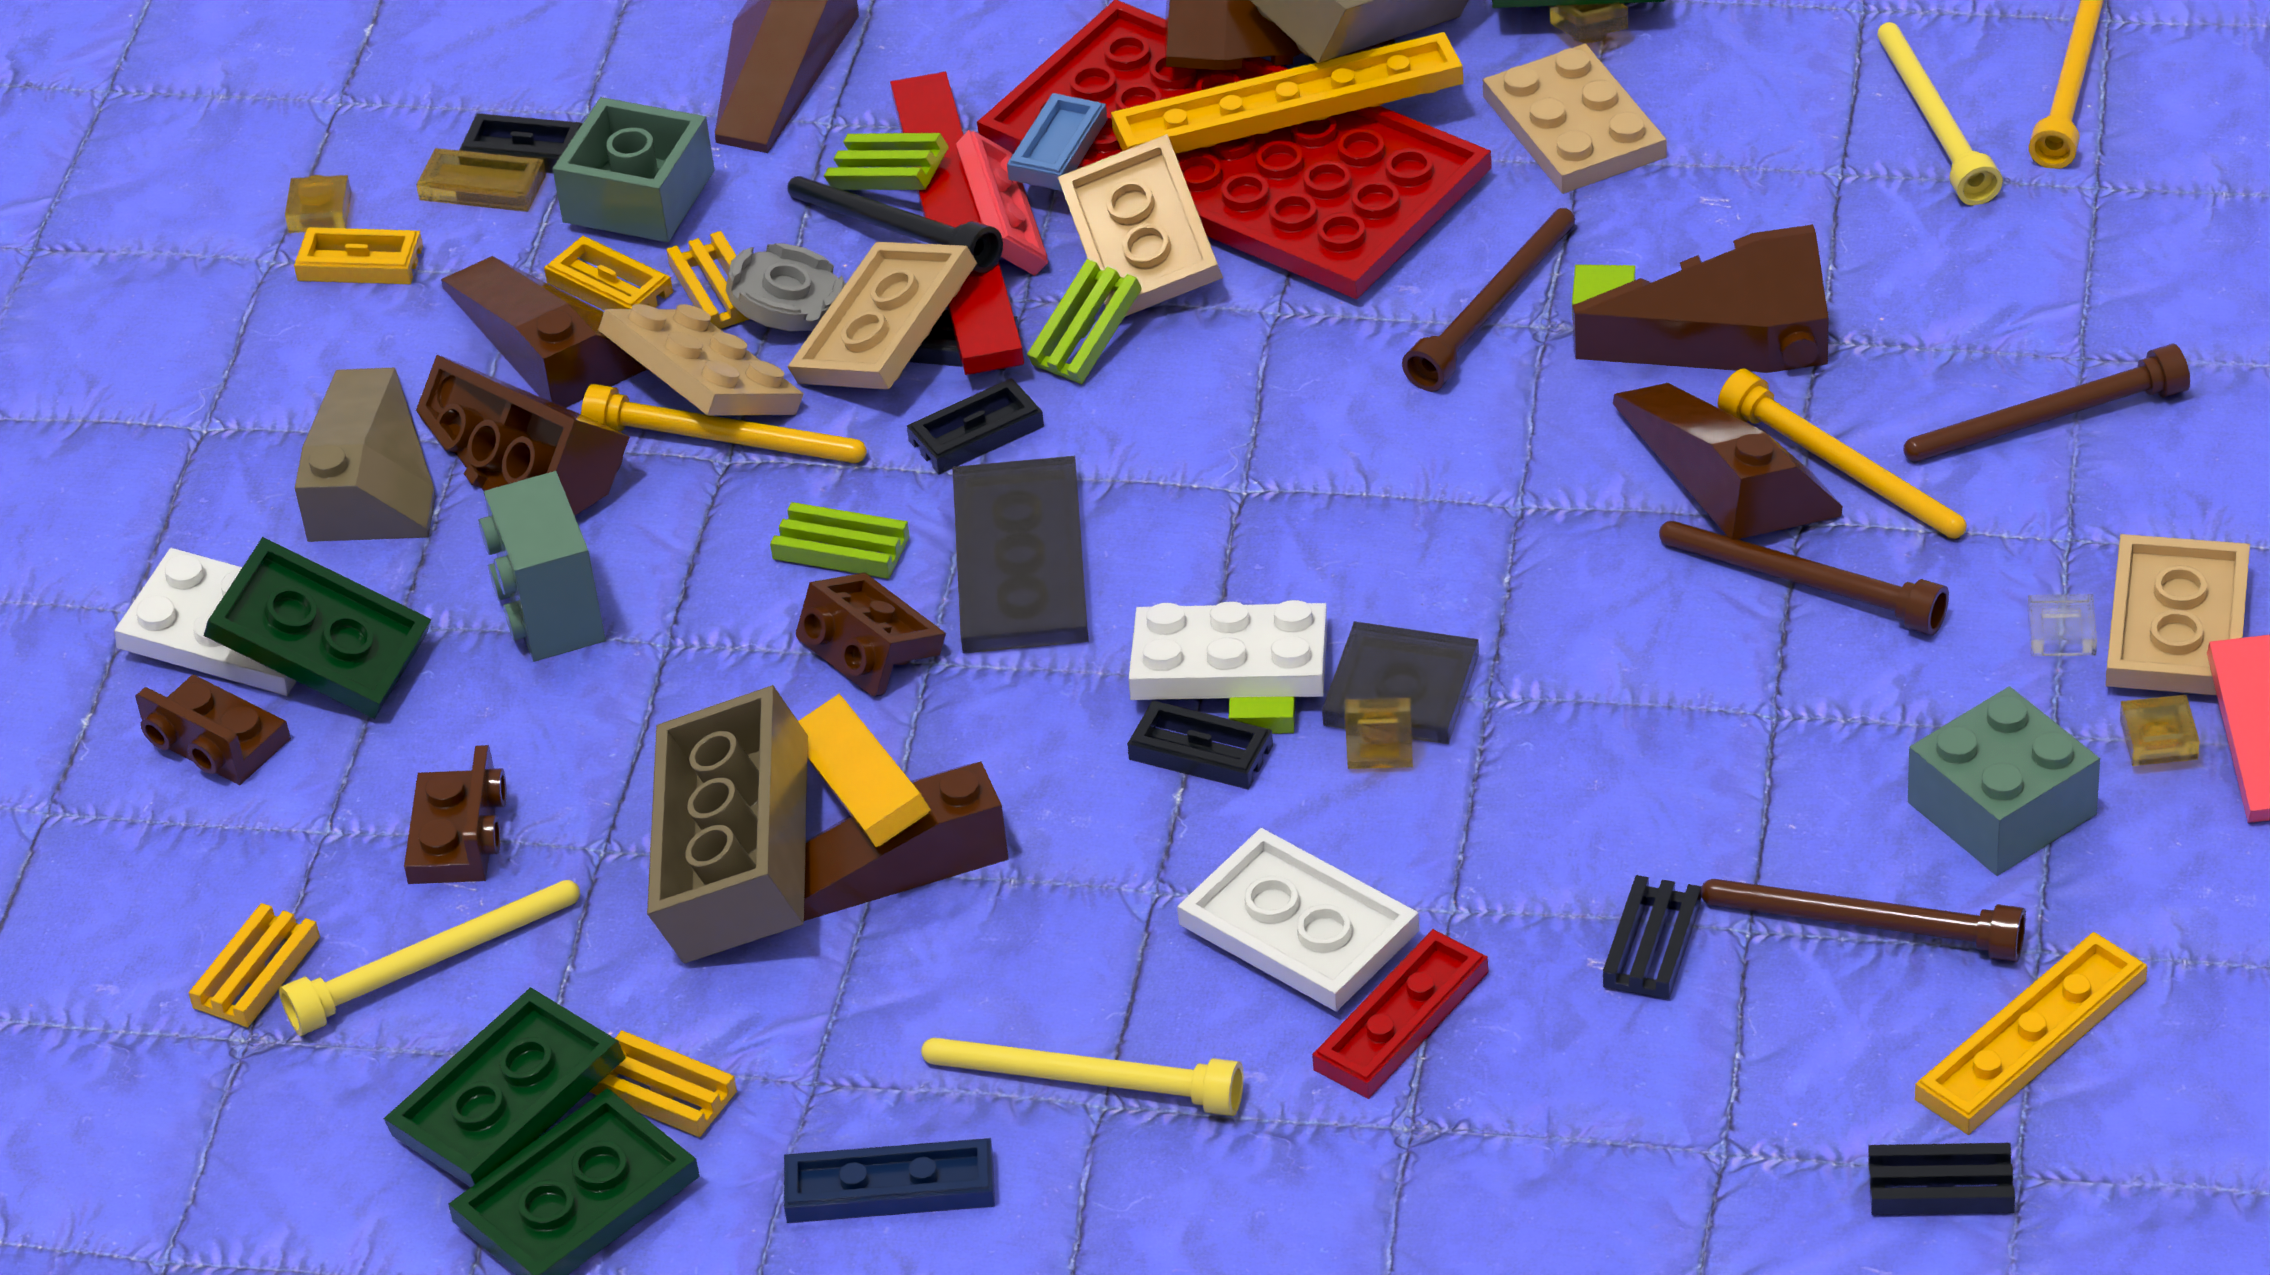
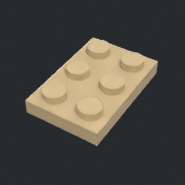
(1574, 118)
(1142, 222)
(882, 315)
(701, 360)
(2169, 607)

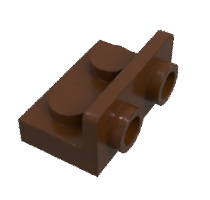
(864, 629)
(212, 728)
(455, 822)

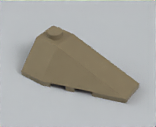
(364, 463)

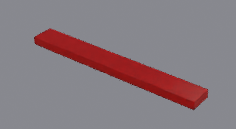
(981, 309)

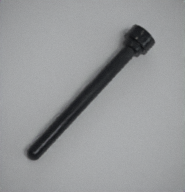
(982, 240)

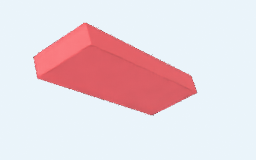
(1002, 201)
(2243, 691)

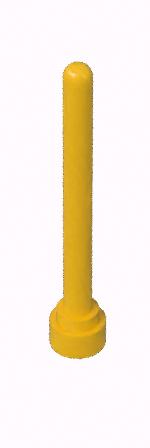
(2056, 137)
(1751, 400)
(615, 411)

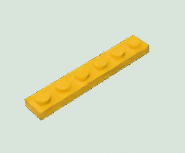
(1293, 95)

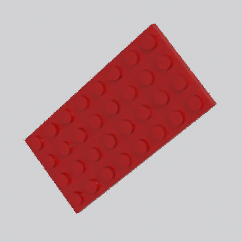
(1310, 197)

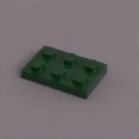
(317, 627)
(504, 1087)
(574, 1189)

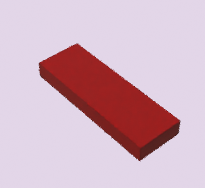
(1400, 1013)

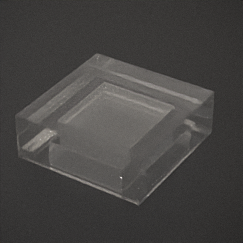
(2062, 625)

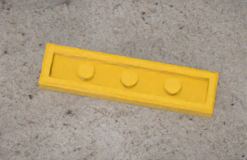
(861, 772)
(2030, 1033)

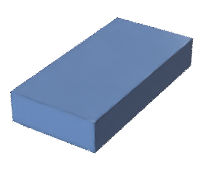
(1057, 141)

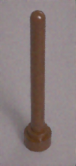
(1434, 358)
(2161, 372)
(1918, 604)
(1995, 930)

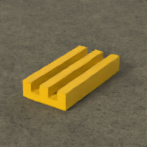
(358, 255)
(703, 256)
(600, 284)
(244, 963)
(668, 1076)

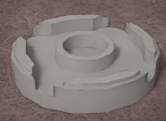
(783, 286)

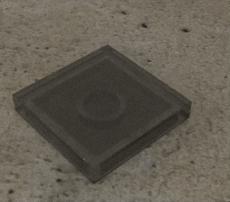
(1405, 664)

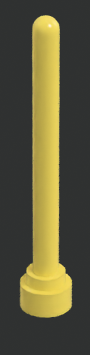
(1972, 173)
(311, 1002)
(1212, 1085)

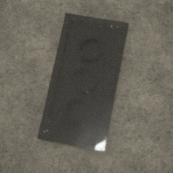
(1019, 555)

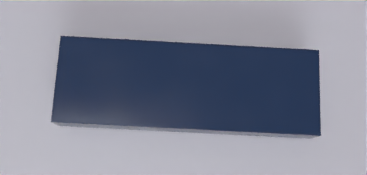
(888, 1180)

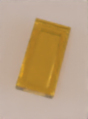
(481, 179)

